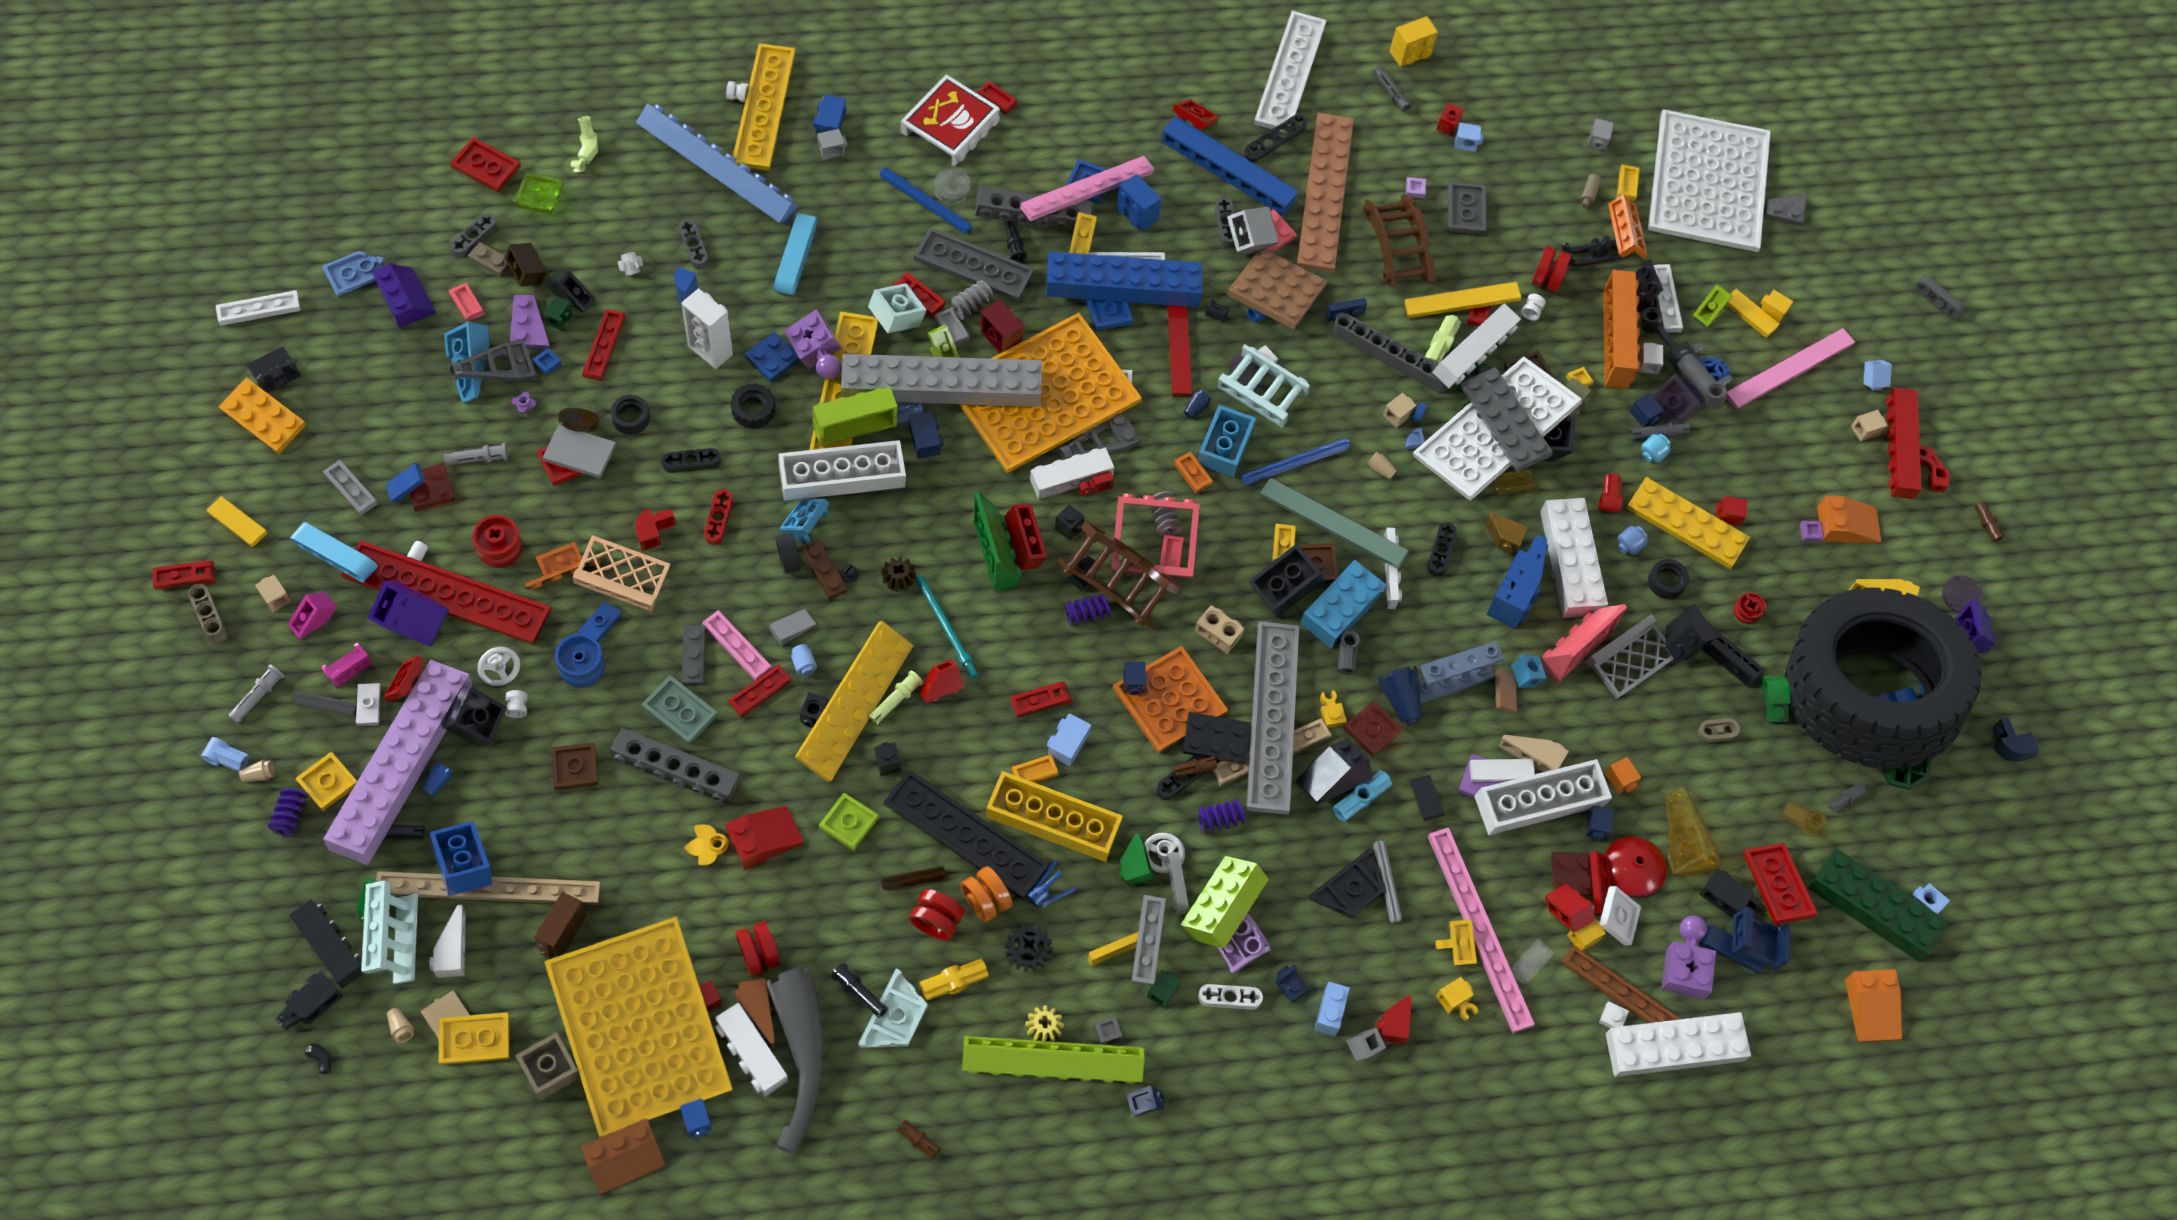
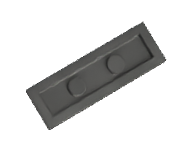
(693, 655)

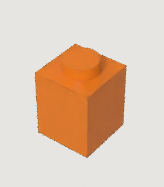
(1623, 776)

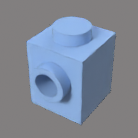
(1877, 374)

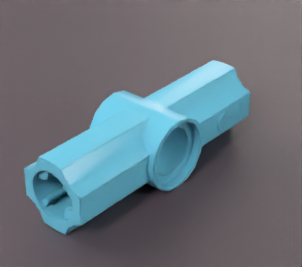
(1353, 803)

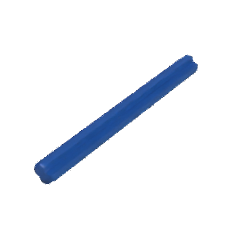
(925, 200)
(1295, 461)

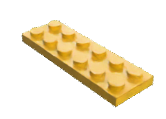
(1688, 523)

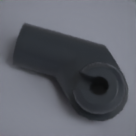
(321, 1055)

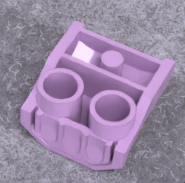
(1244, 945)

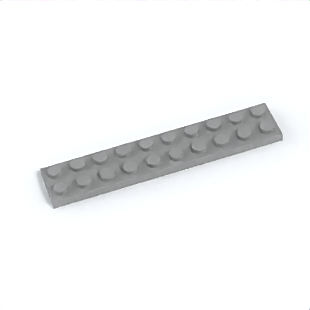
(1273, 718)

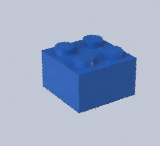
(1138, 202)

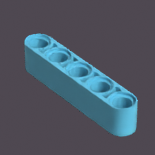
(795, 254)
(333, 552)

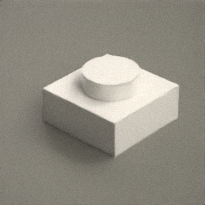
(1613, 1015)

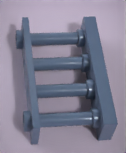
(1459, 671)

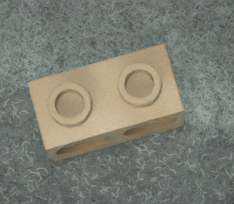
(1216, 632)

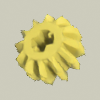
(1036, 1027)

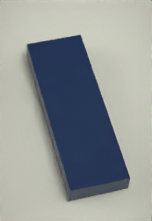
(1722, 943)

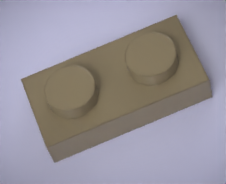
(489, 259)

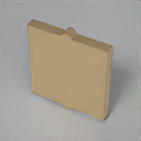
(444, 1007)

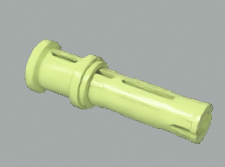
(901, 691)

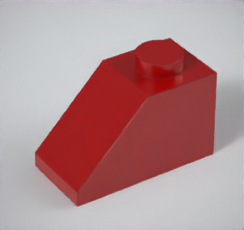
(1395, 1022)

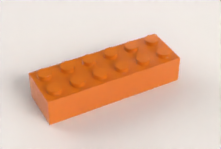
(1621, 329)

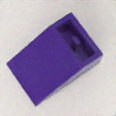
(408, 612)

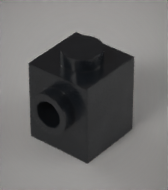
(1069, 522)
(887, 758)

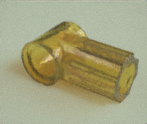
(1803, 818)

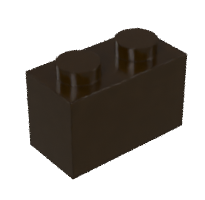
(525, 264)

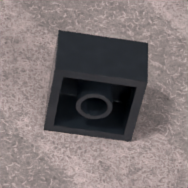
(474, 717)

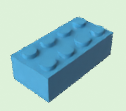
(1343, 604)

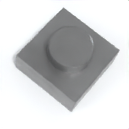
(1108, 1030)

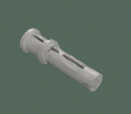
(485, 454)
(261, 687)

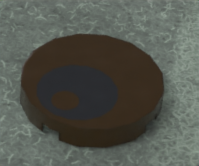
(578, 419)

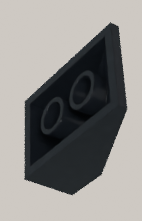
(1335, 771)

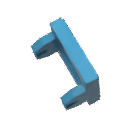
(792, 523)

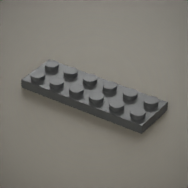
(973, 264)
(1506, 419)

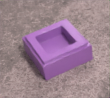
(1811, 531)

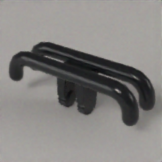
(1597, 251)

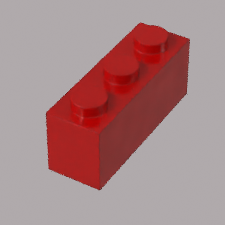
(1025, 536)

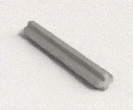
(1387, 878)

